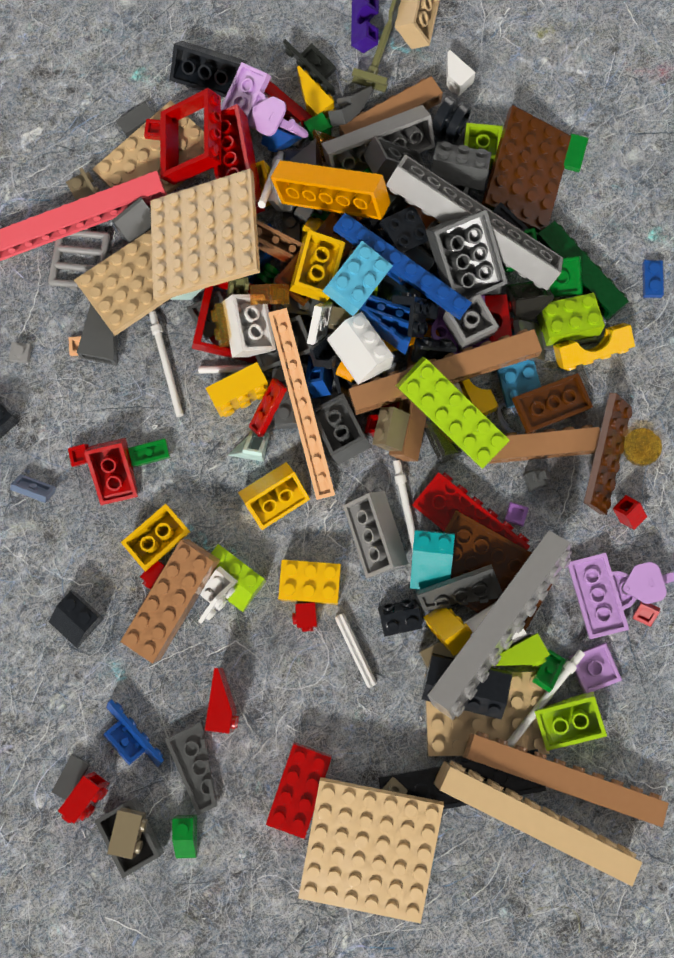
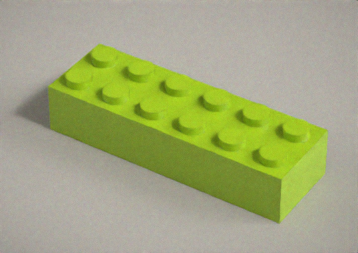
(452, 412)

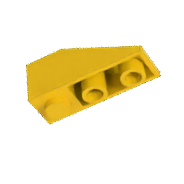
(314, 97)

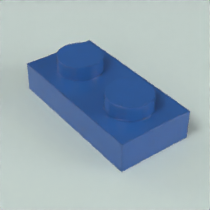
(653, 279)

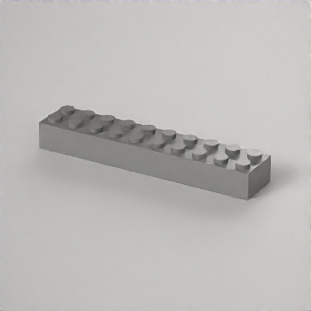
(447, 202)
(500, 625)

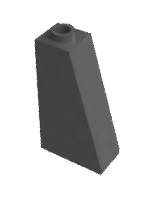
(97, 340)

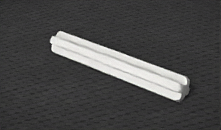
(356, 650)

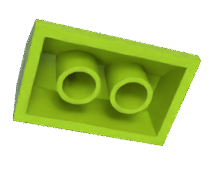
(248, 580)

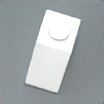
(458, 74)

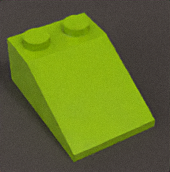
(525, 652)
(570, 721)

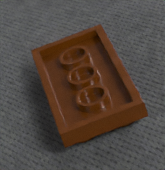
(552, 403)

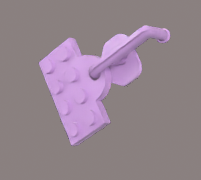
(262, 112)
(601, 593)

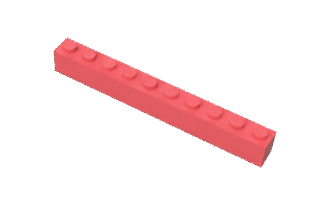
(78, 215)

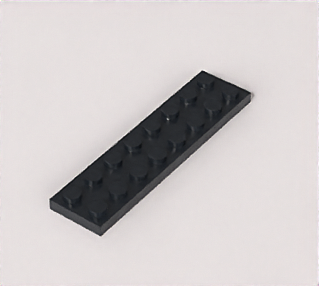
(421, 782)

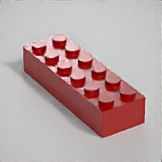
(237, 148)

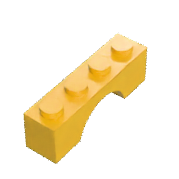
(615, 340)
(481, 398)

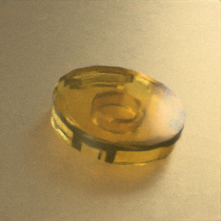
(642, 447)

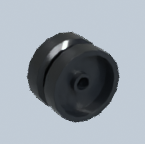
(451, 119)

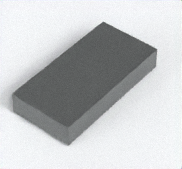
(134, 119)
(70, 776)

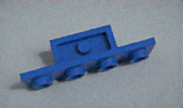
(127, 738)

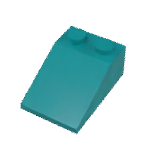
(431, 558)

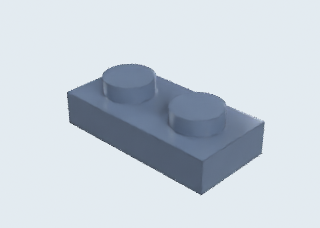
(32, 488)

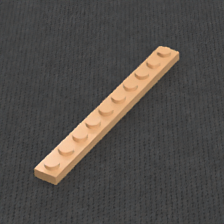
(301, 403)

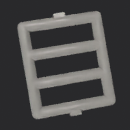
(58, 248)

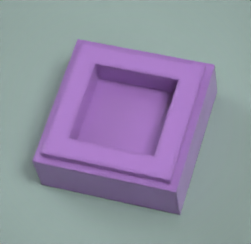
(516, 514)

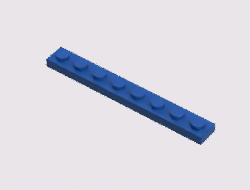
(404, 267)

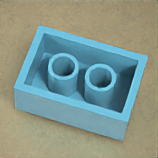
(357, 278)

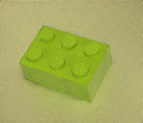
(571, 319)

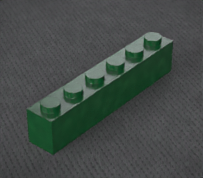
(593, 279)

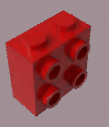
(83, 798)

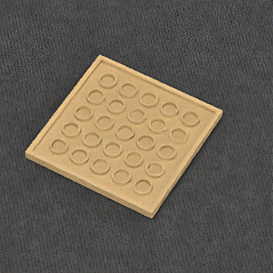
(204, 235)
(371, 850)

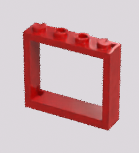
(169, 137)
(210, 348)

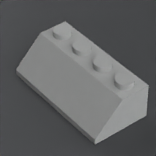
(375, 534)

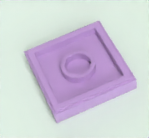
(596, 669)

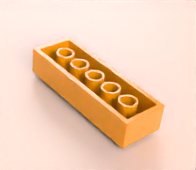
(331, 189)

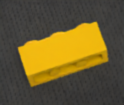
(448, 629)

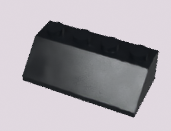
(203, 68)
(490, 696)

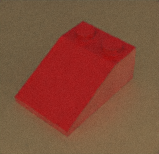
(112, 471)
(221, 707)

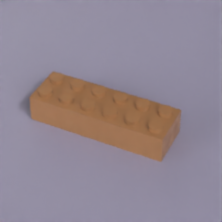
(170, 600)

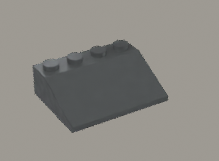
(467, 254)

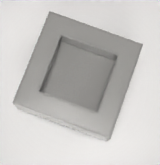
(20, 352)

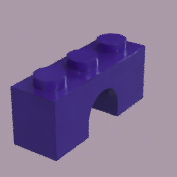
(364, 34)

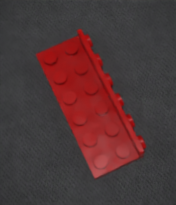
(443, 498)

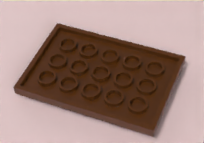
(527, 168)
(479, 547)

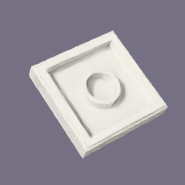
(319, 322)

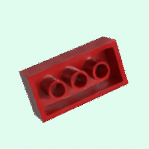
(298, 790)

